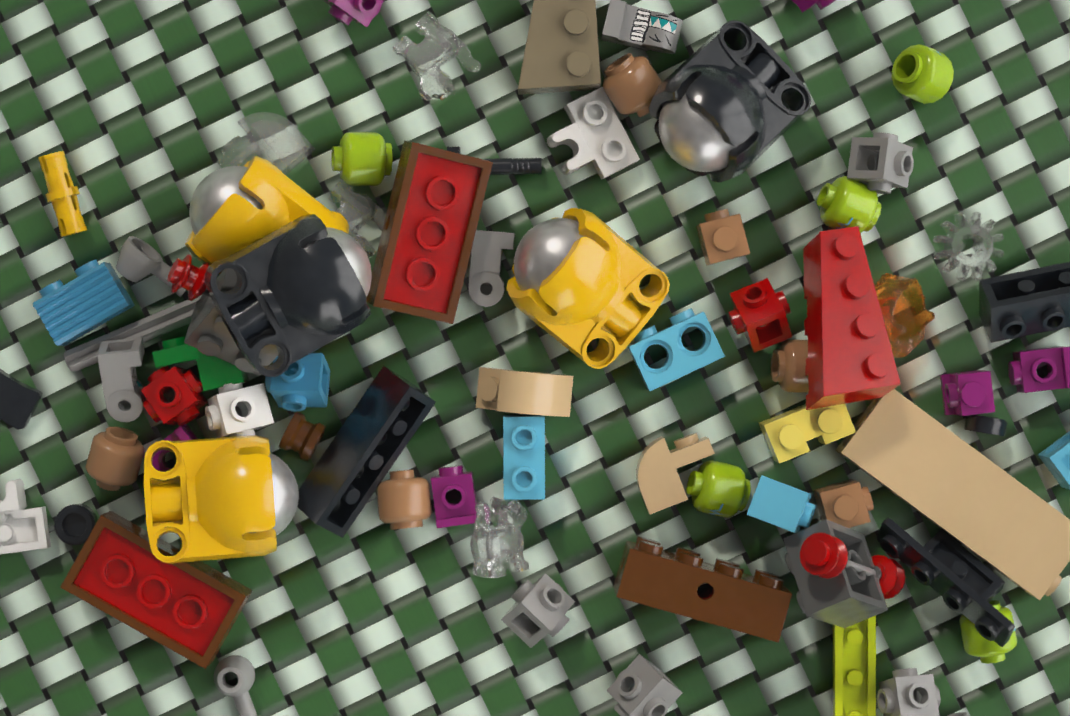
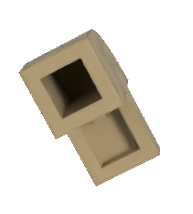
(524, 392)
(658, 472)

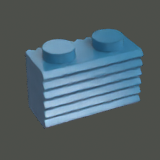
(82, 303)

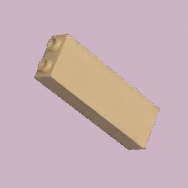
(961, 492)

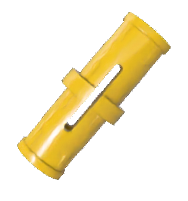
(62, 193)

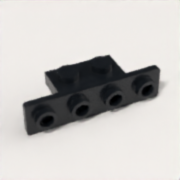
(954, 574)

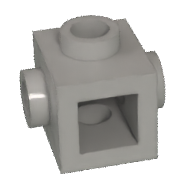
(880, 162)
(538, 610)
(643, 690)
(908, 694)

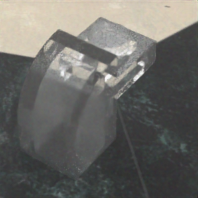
(271, 135)

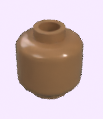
(631, 84)
(789, 366)
(115, 458)
(404, 500)

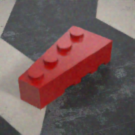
(844, 323)

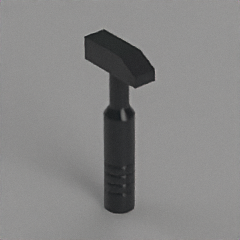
(511, 166)

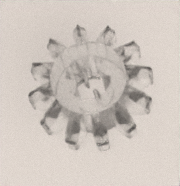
(983, 246)

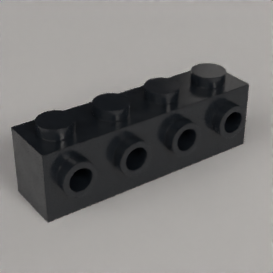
(1025, 302)
(363, 451)

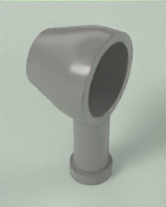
(140, 259)
(246, 676)

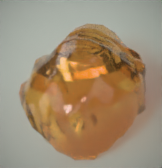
(903, 312)

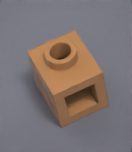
(722, 237)
(844, 503)

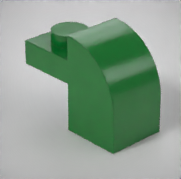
(212, 370)

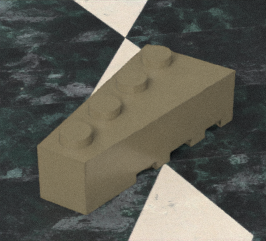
(561, 48)

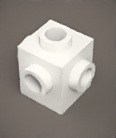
(250, 405)

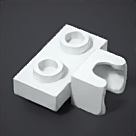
(595, 136)
(21, 527)

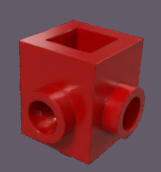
(760, 306)
(187, 396)

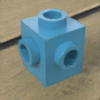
(302, 384)

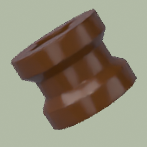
(302, 436)

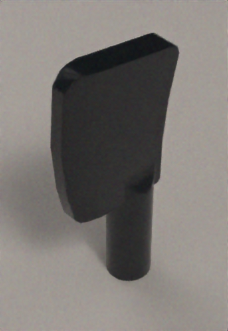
(17, 401)

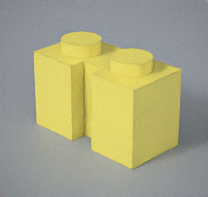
(789, 431)

